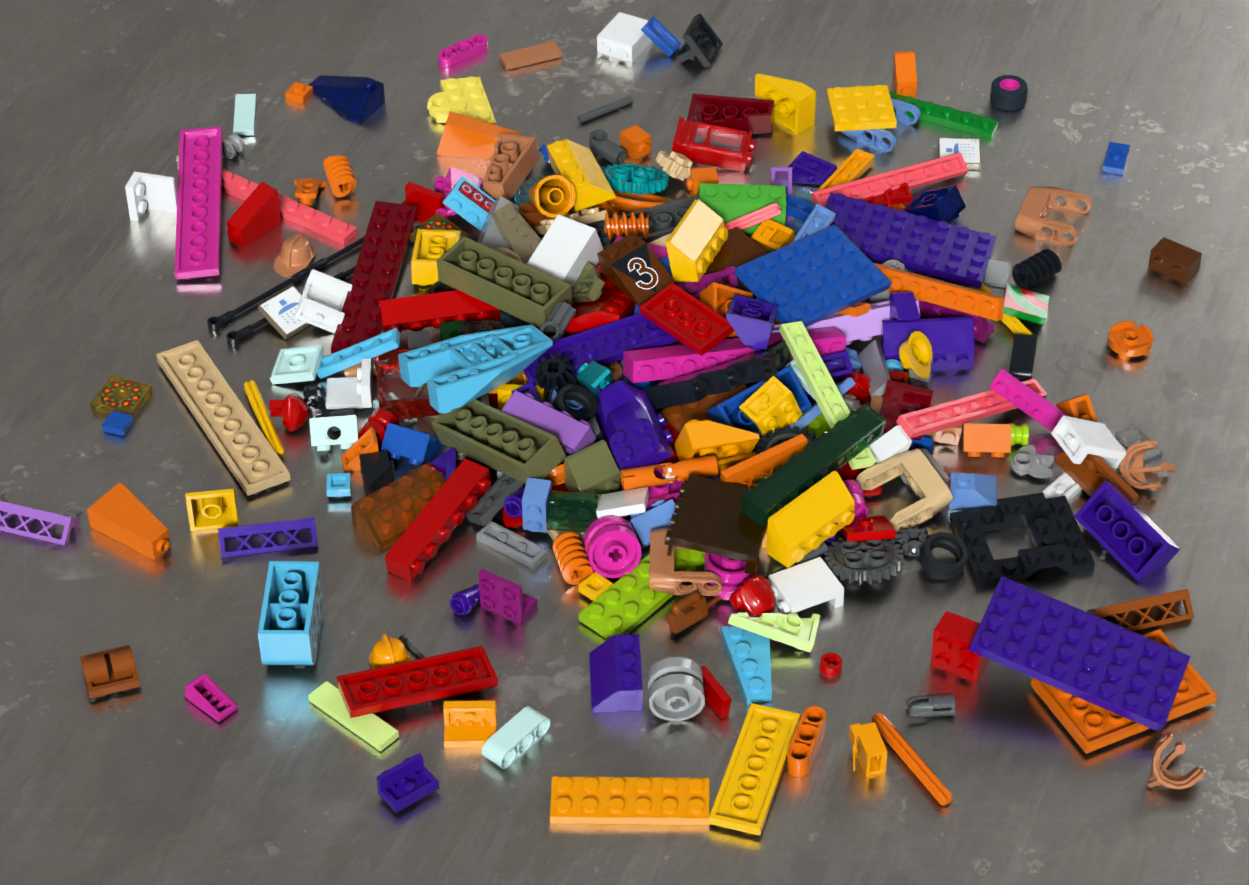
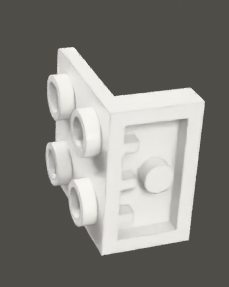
(150, 192)
(351, 391)

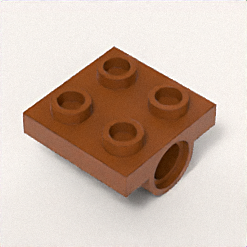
(110, 671)

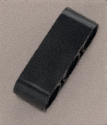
(1023, 356)

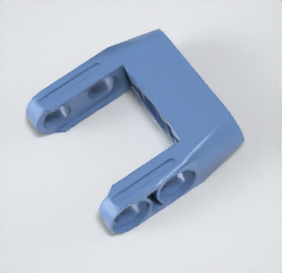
(878, 134)

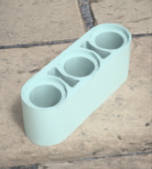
(516, 737)

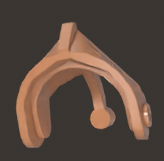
(1136, 469)
(1161, 776)

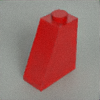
(255, 216)

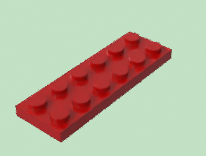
(416, 681)

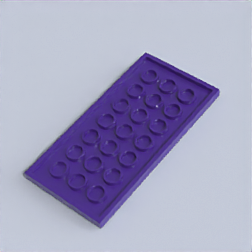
(914, 240)
(1080, 654)

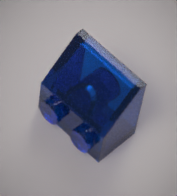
(938, 204)

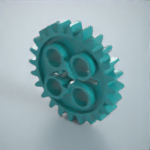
(635, 178)

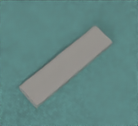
(875, 368)

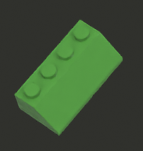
(737, 200)

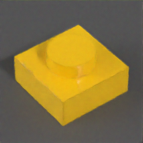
(594, 586)

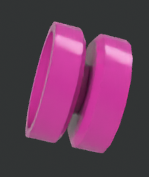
(612, 546)
(729, 570)

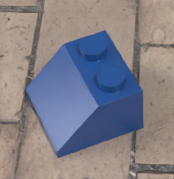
(410, 443)

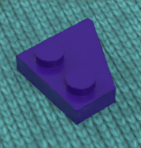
(811, 169)

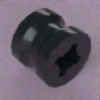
(315, 397)

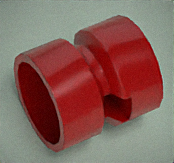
(379, 421)

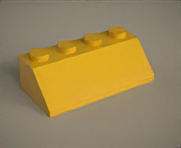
(582, 170)
(695, 242)
(809, 520)

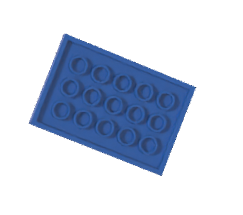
(813, 277)

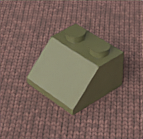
(592, 470)

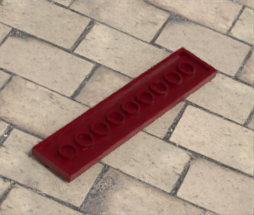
(375, 273)

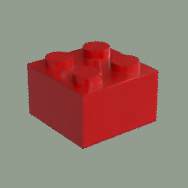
(952, 644)

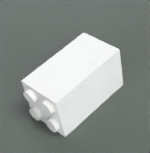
(566, 250)

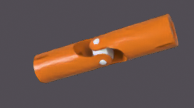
(644, 476)

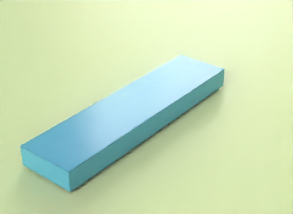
(353, 355)

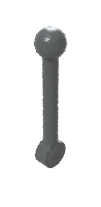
(404, 639)

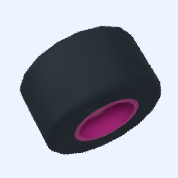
(1009, 93)

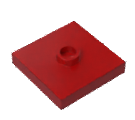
(868, 529)

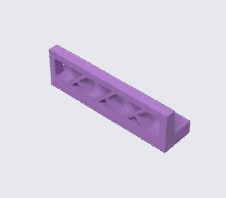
(33, 514)

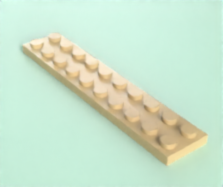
(223, 418)

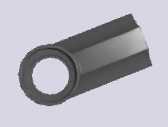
(603, 147)
(558, 320)

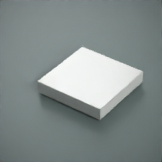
(623, 502)

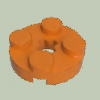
(1139, 343)

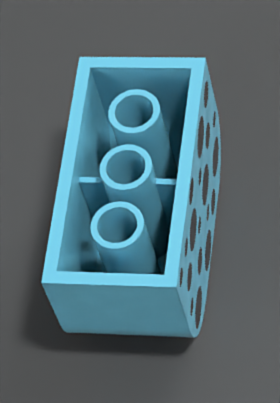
(291, 613)

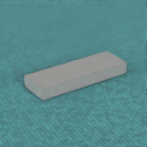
(512, 545)

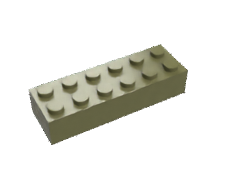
(502, 281)
(499, 441)

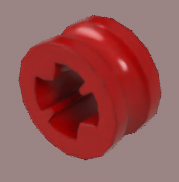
(831, 671)

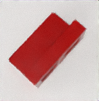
(426, 200)

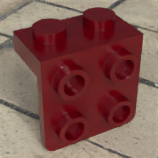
(903, 399)

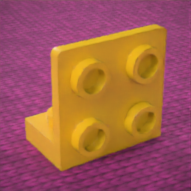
(771, 407)

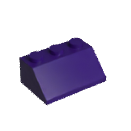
(752, 320)
(616, 675)

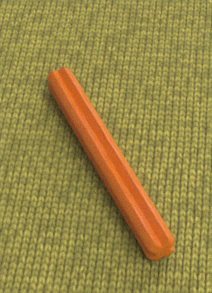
(912, 759)

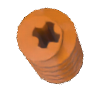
(340, 175)
(626, 225)
(572, 558)

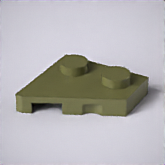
(588, 285)

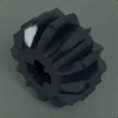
(554, 373)

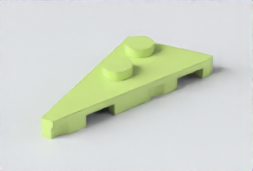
(780, 627)

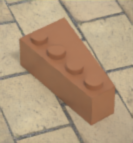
(510, 164)

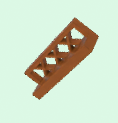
(1092, 478)
(1147, 603)

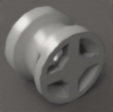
(232, 145)

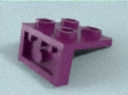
(504, 597)

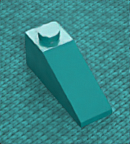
(594, 377)

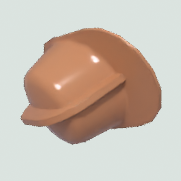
(294, 255)

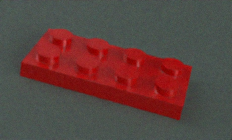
(686, 319)

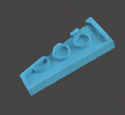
(750, 661)

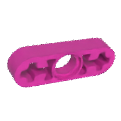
(453, 55)

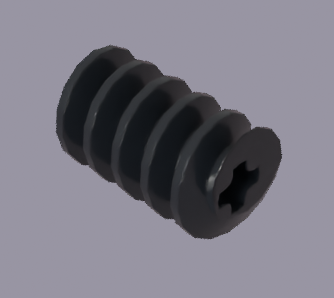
(1036, 268)

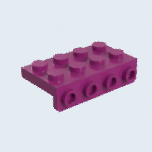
(981, 326)

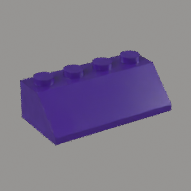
(950, 340)
(1126, 531)

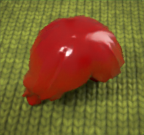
(754, 597)

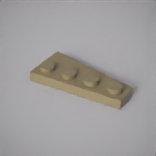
(517, 232)

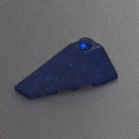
(353, 96)

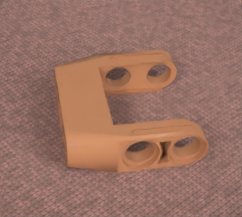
(1035, 206)
(666, 580)

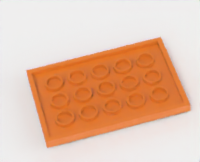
(1097, 727)

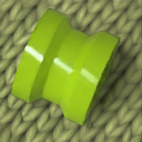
(1019, 434)

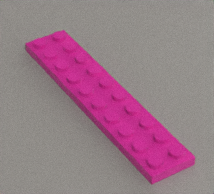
(199, 203)

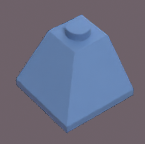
(972, 491)

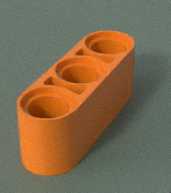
(806, 741)

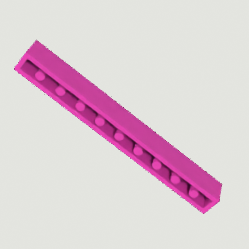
(681, 360)

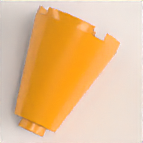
(553, 196)

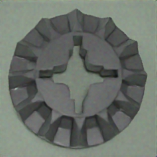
(913, 547)

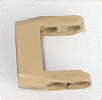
(922, 478)

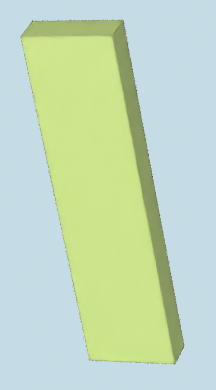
(368, 726)

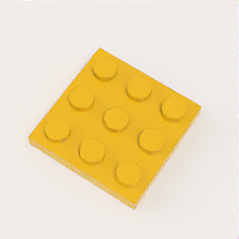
(861, 108)

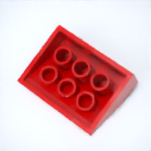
(609, 307)

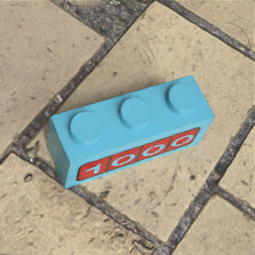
(469, 202)

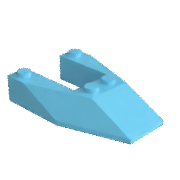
(471, 364)

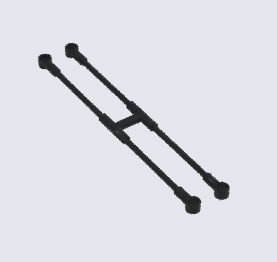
(234, 337)

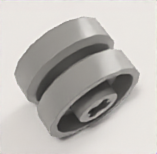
(675, 689)

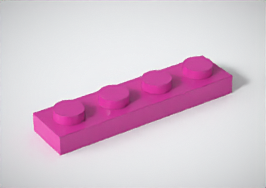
(1026, 400)

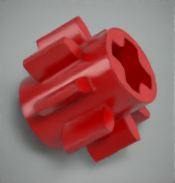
(861, 387)

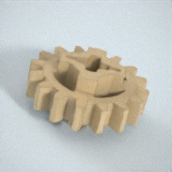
(675, 164)

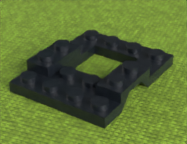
(1050, 527)

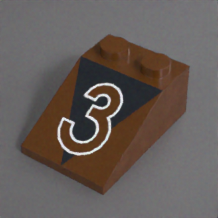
(634, 269)

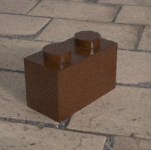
(1175, 260)

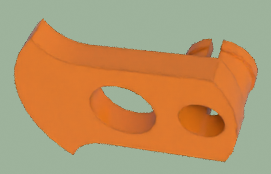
(308, 189)

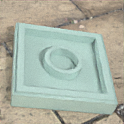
(297, 364)

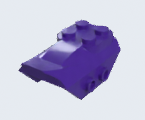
(633, 427)

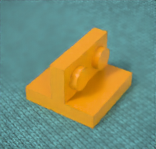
(469, 723)

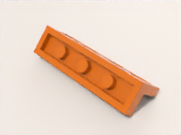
(764, 463)

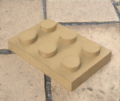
(587, 216)

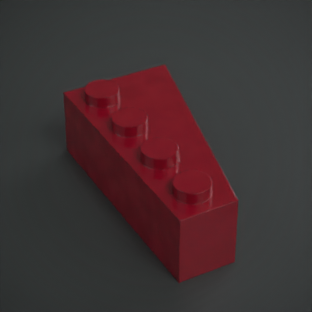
(733, 112)

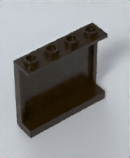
(713, 523)

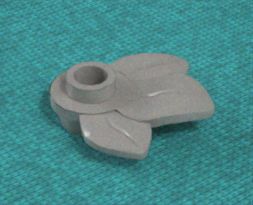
(1031, 463)

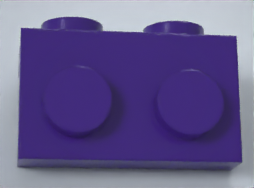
(406, 783)

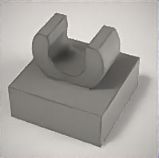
(917, 381)

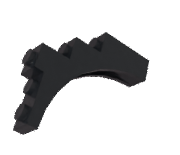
(719, 379)

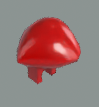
(292, 409)

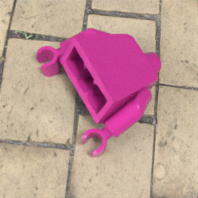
(445, 185)

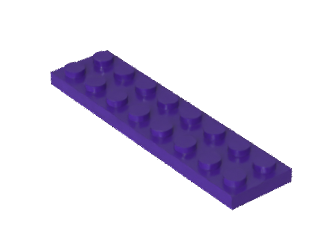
(605, 343)

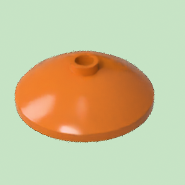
(634, 202)

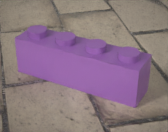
(571, 434)

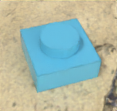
(338, 485)

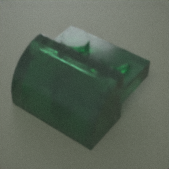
(572, 511)

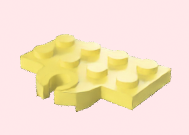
(463, 97)

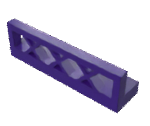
(266, 529)

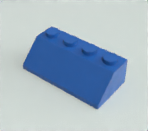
(731, 415)

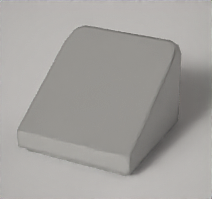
(997, 273)

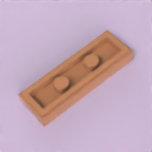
(530, 55)

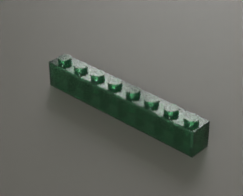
(813, 463)

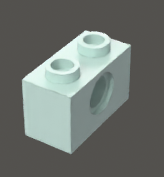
(319, 432)

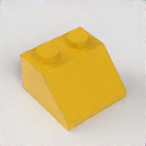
(212, 509)

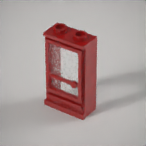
(713, 144)

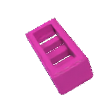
(205, 683)

